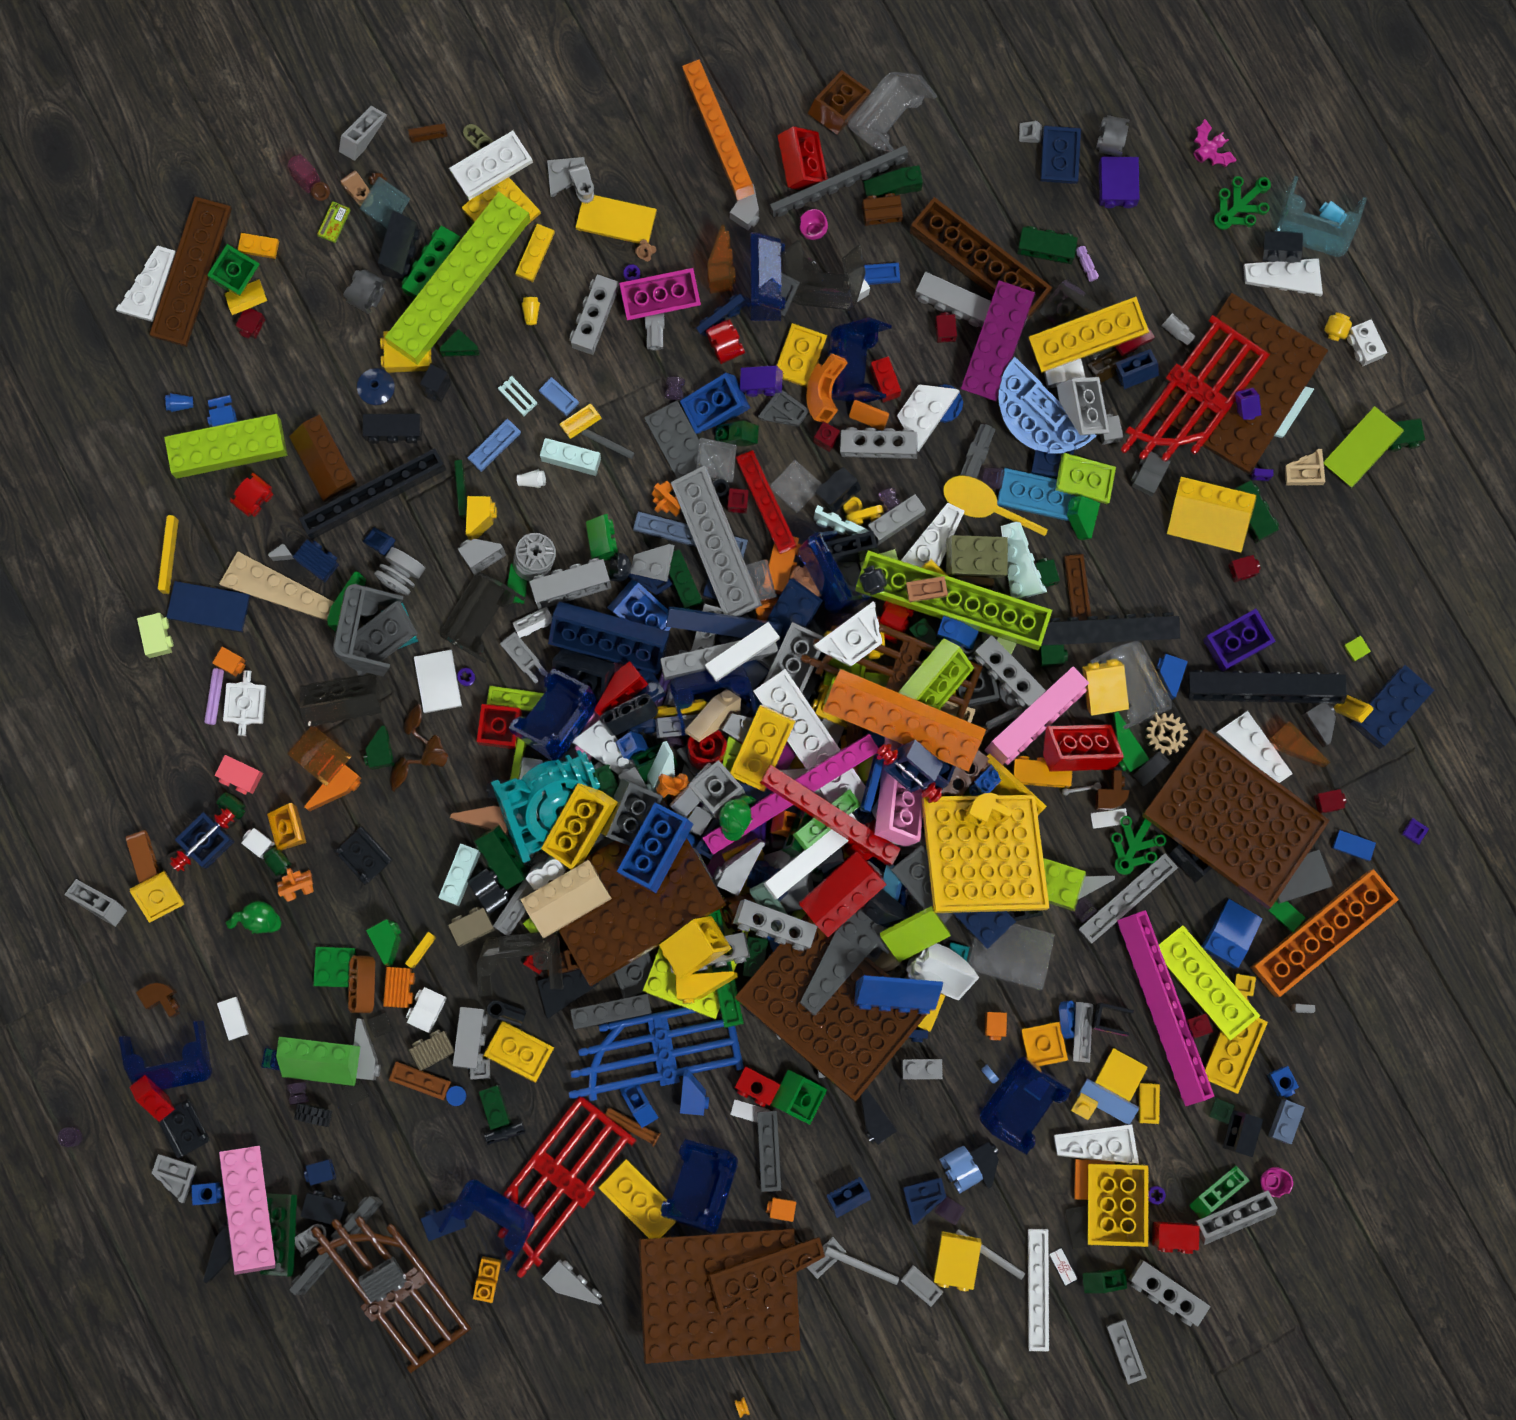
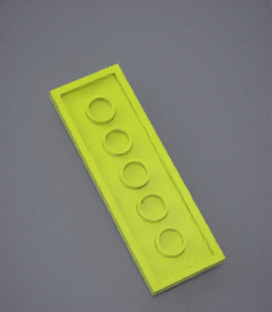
(1207, 983)

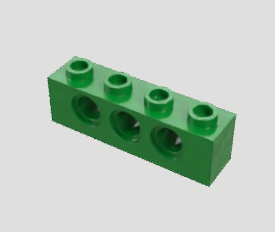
(440, 237)

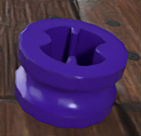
(631, 268)
(468, 671)
(1159, 1190)

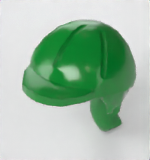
(736, 817)
(257, 917)

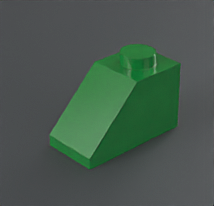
(1082, 516)

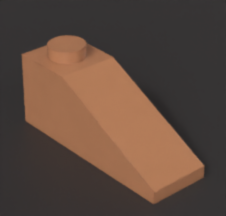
(483, 817)

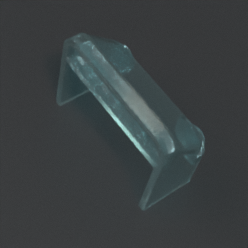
(1318, 232)

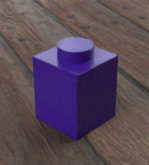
(1248, 404)

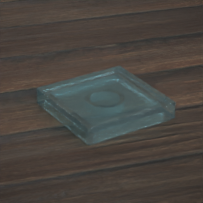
(382, 200)

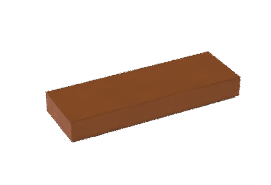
(420, 1081)

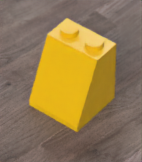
(694, 946)

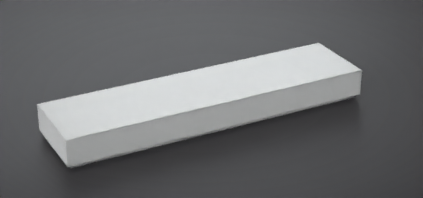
(742, 651)

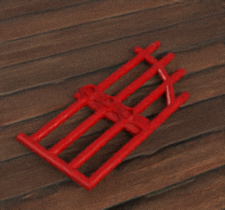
(1199, 390)
(562, 1178)

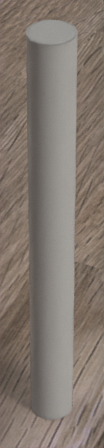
(997, 1259)
(861, 1265)

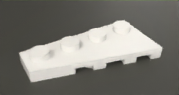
(1296, 276)

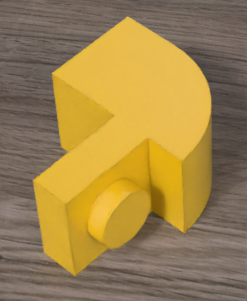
(985, 806)

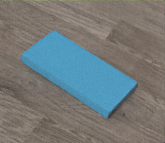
(1033, 494)

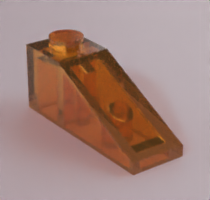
(1294, 743)

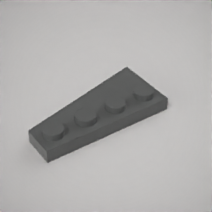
(835, 967)

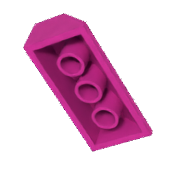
(660, 294)

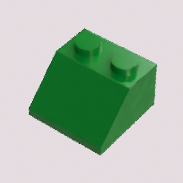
(233, 270)
(386, 940)
(799, 1097)

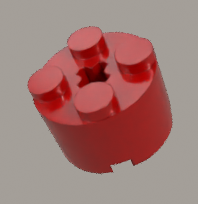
(725, 341)
(251, 495)
(895, 618)
(700, 756)

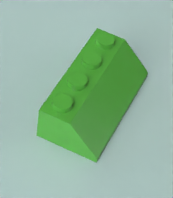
(318, 1061)

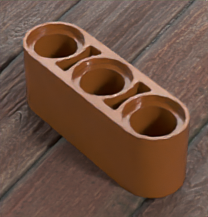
(142, 855)
(361, 984)

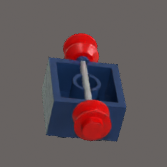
(913, 768)
(204, 840)

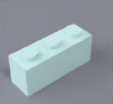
(570, 456)
(459, 874)

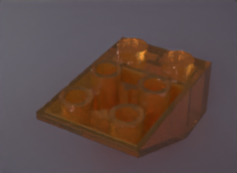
(719, 268)

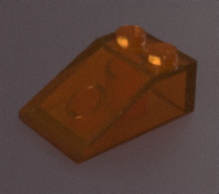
(319, 755)

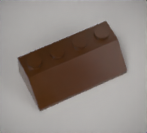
(322, 458)

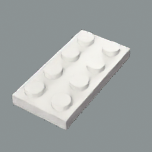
(491, 165)

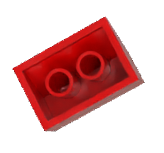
(802, 158)

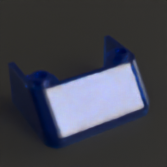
(766, 278)
(851, 343)
(827, 575)
(685, 686)
(192, 1069)
(497, 1208)

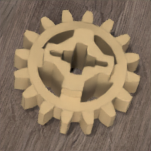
(1170, 740)

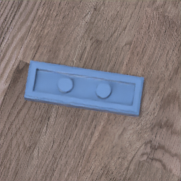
(494, 445)
(1110, 1102)

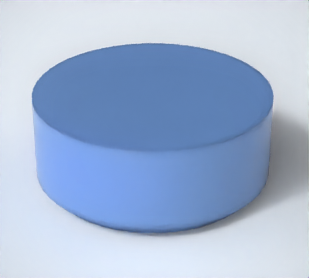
(990, 1074)

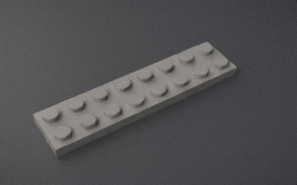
(716, 543)

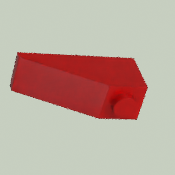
(621, 688)

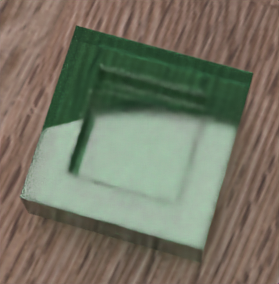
(1221, 1111)

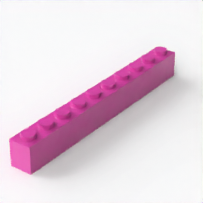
(812, 779)
(1165, 1008)

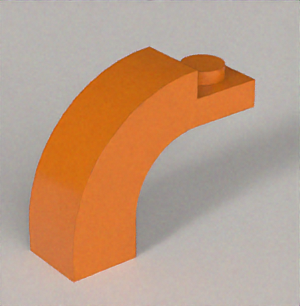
(820, 388)

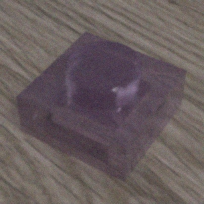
(993, 477)

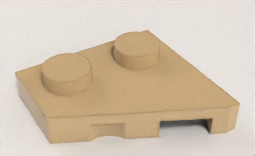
(1306, 471)

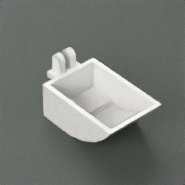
(943, 965)

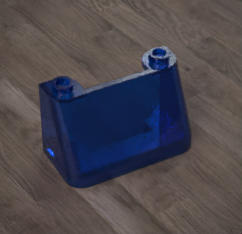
(556, 716)
(1022, 1103)
(701, 1186)

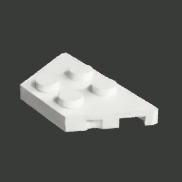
(926, 409)
(853, 638)

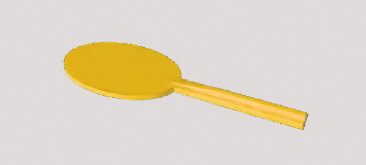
(980, 501)

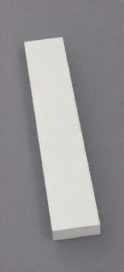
(805, 863)
(1038, 1290)

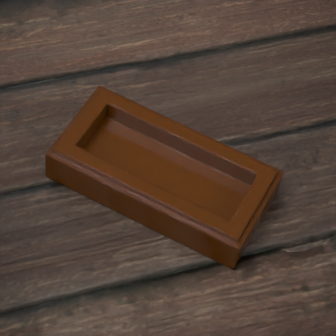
(427, 133)

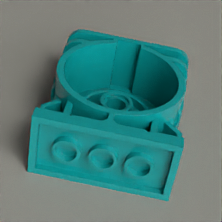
(522, 798)

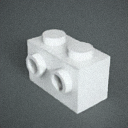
(1366, 343)

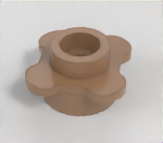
(642, 254)

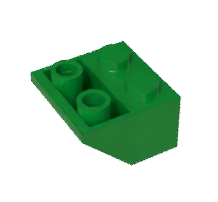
(600, 538)

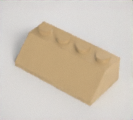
(566, 899)

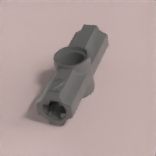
(978, 451)

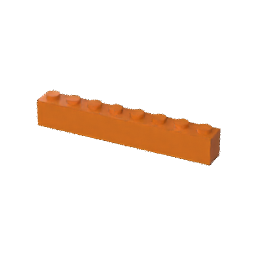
(718, 130)

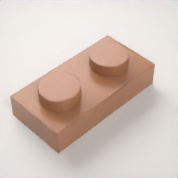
(926, 589)

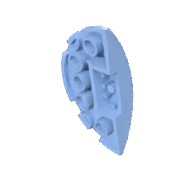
(1035, 413)

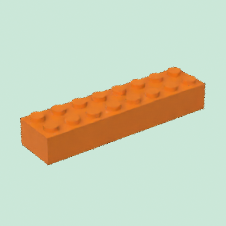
(904, 719)
(1324, 933)

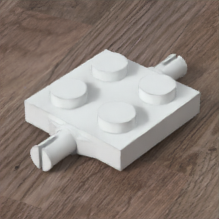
(244, 703)

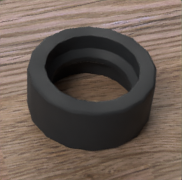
(1151, 768)

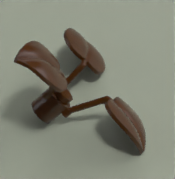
(432, 754)

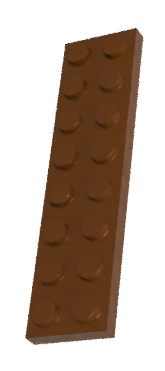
(189, 271)

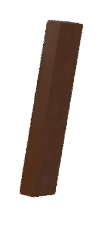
(1077, 586)

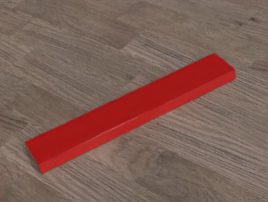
(766, 502)

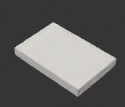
(437, 681)

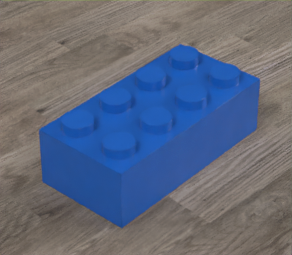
(655, 847)

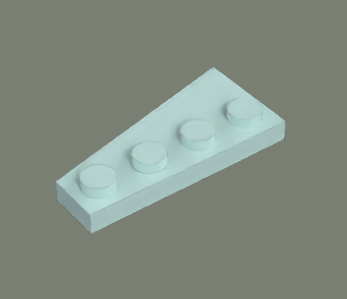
(1022, 573)

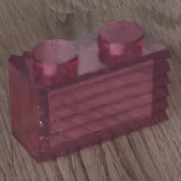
(303, 172)

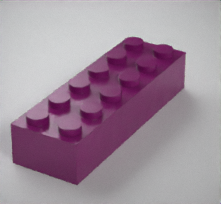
(997, 340)

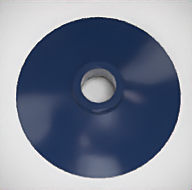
(381, 393)

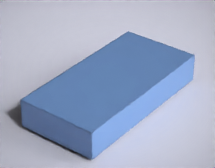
(558, 396)

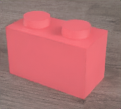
(238, 774)

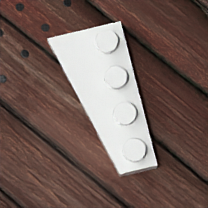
(149, 286)
(933, 540)
(1250, 741)
(1103, 1144)

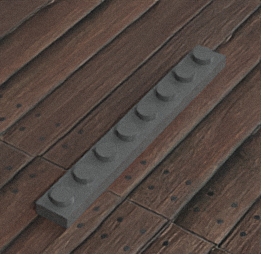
(833, 184)

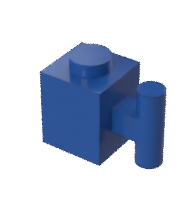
(222, 414)

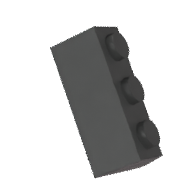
(630, 812)

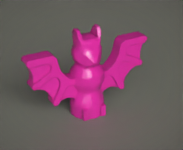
(1208, 149)

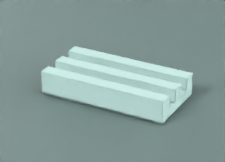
(506, 384)

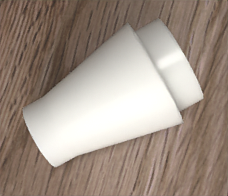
(532, 479)

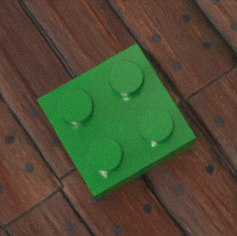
(332, 966)

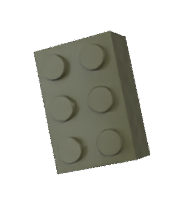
(977, 556)

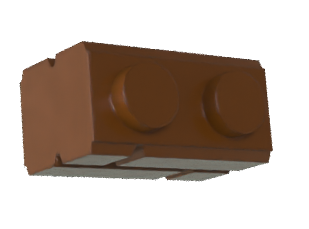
(882, 209)

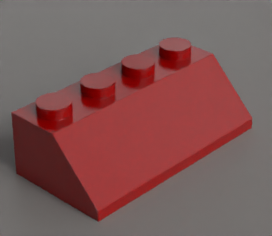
(1081, 748)
(842, 893)

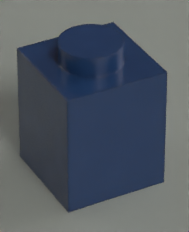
(320, 1172)

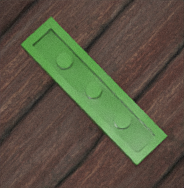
(815, 830)

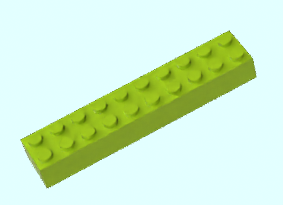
(458, 278)
(966, 602)

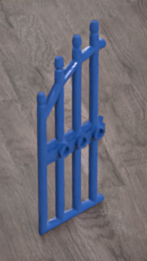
(663, 1052)

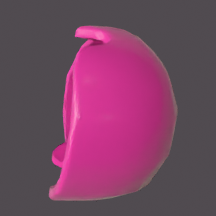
(813, 224)
(1276, 1181)

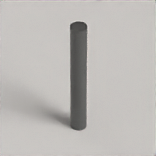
(608, 443)

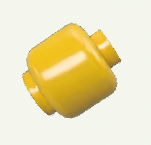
(1338, 326)

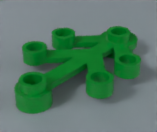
(1240, 205)
(1135, 844)

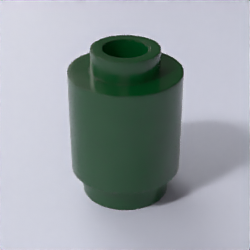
(232, 803)
(277, 862)

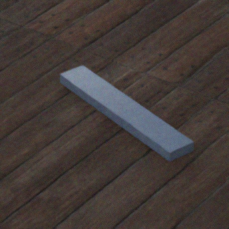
(672, 530)

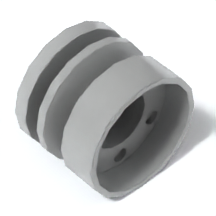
(528, 565)
(399, 571)

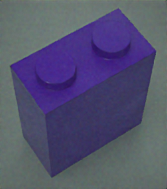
(1119, 181)

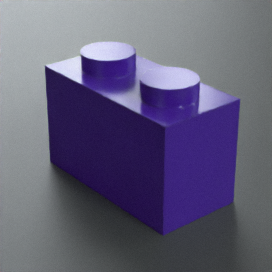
(761, 380)

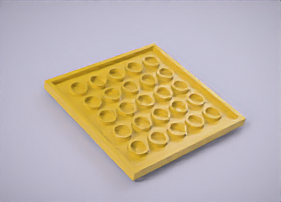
(985, 865)

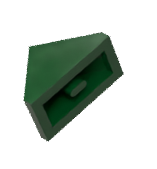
(459, 345)

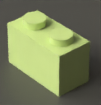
(155, 635)

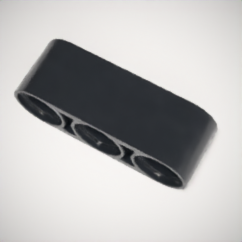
(629, 714)

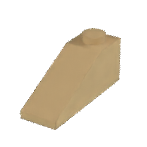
(714, 715)

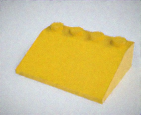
(1211, 514)
(1118, 1205)

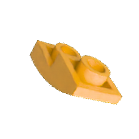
(487, 1279)

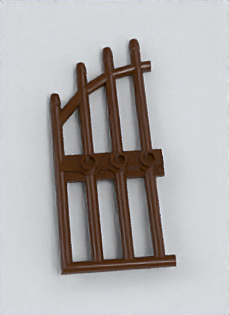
(905, 662)
(415, 1279)

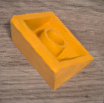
(286, 827)

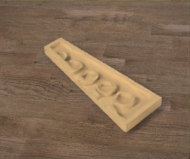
(264, 583)

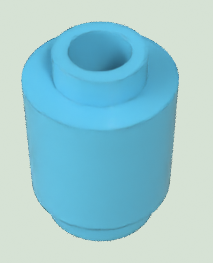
(1331, 211)

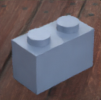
(1286, 1121)

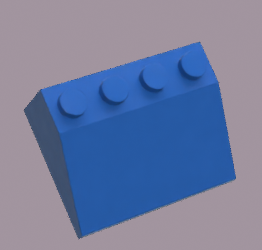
(897, 994)

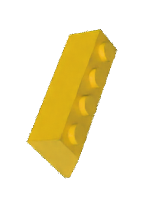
(579, 825)

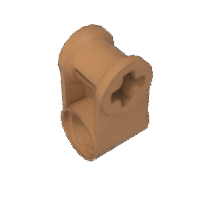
(355, 187)

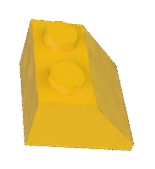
(480, 515)

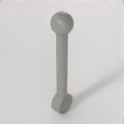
(1096, 786)

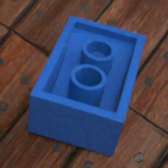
(715, 403)
(639, 606)
(1232, 934)

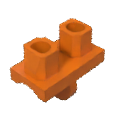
(665, 500)
(672, 785)
(294, 882)

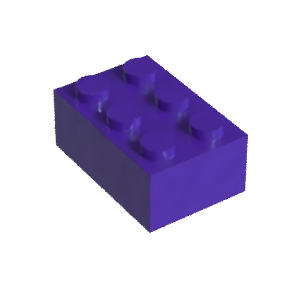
(1239, 640)

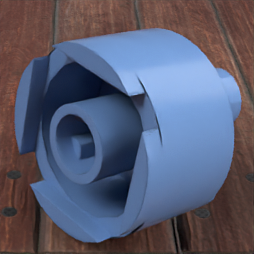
(961, 1169)

